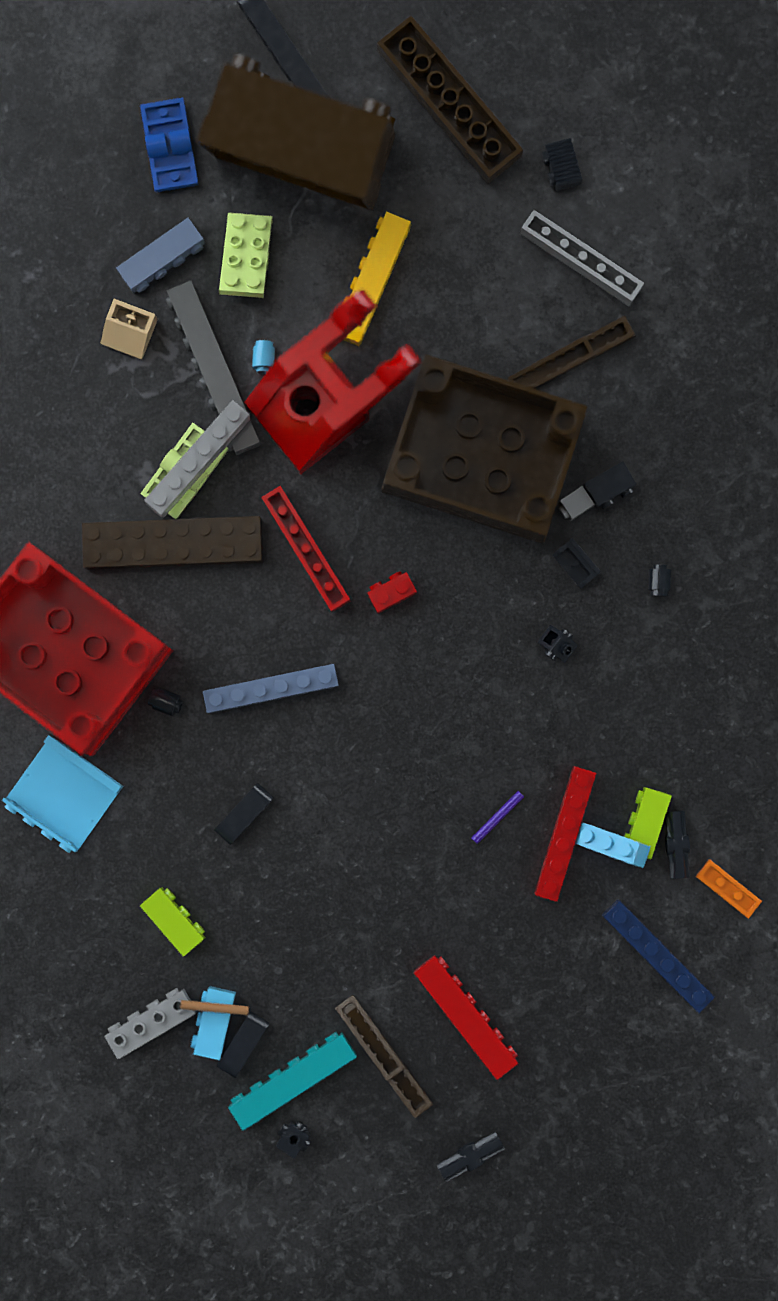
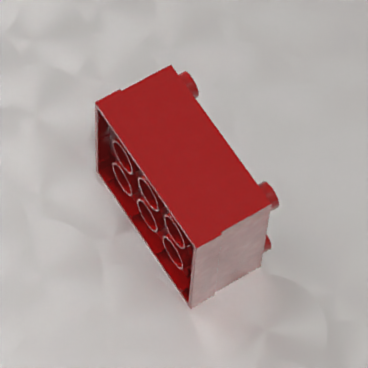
(70, 652)

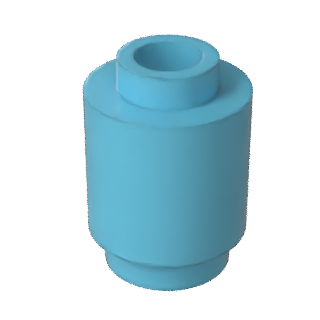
(263, 356)

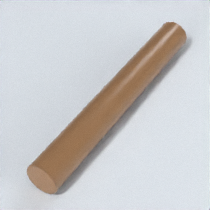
(214, 1007)

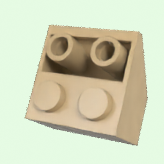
(128, 329)

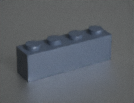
(161, 255)

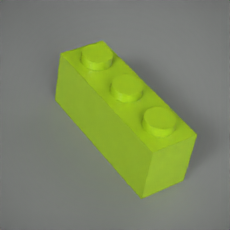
(648, 817)
(173, 920)

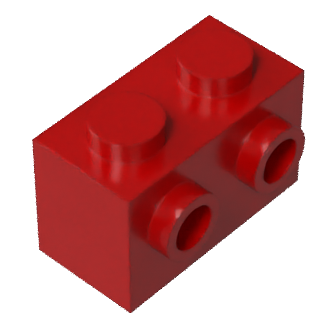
(392, 592)

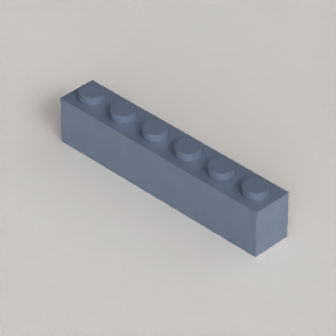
(270, 688)

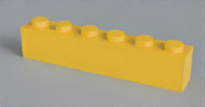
(378, 264)

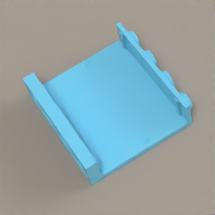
(62, 794)

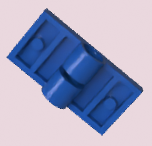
(169, 144)

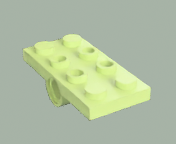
(245, 255)
(170, 460)

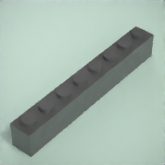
(208, 359)

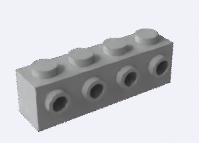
(149, 1024)

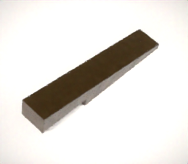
(575, 354)
(384, 1056)

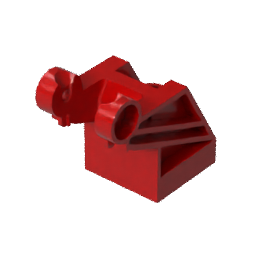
(311, 374)

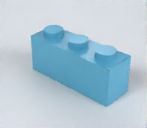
(612, 845)
(212, 1025)

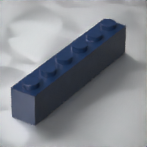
(658, 956)

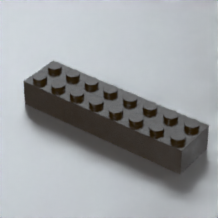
(449, 99)
(172, 542)

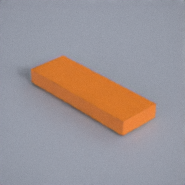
(728, 888)

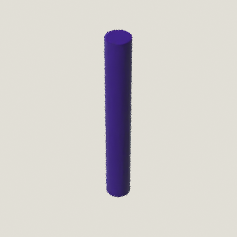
(497, 817)

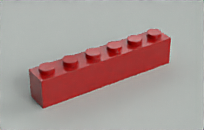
(306, 549)
(565, 833)
(466, 1017)

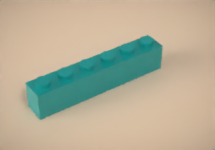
(292, 1081)

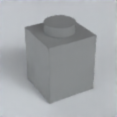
(575, 504)

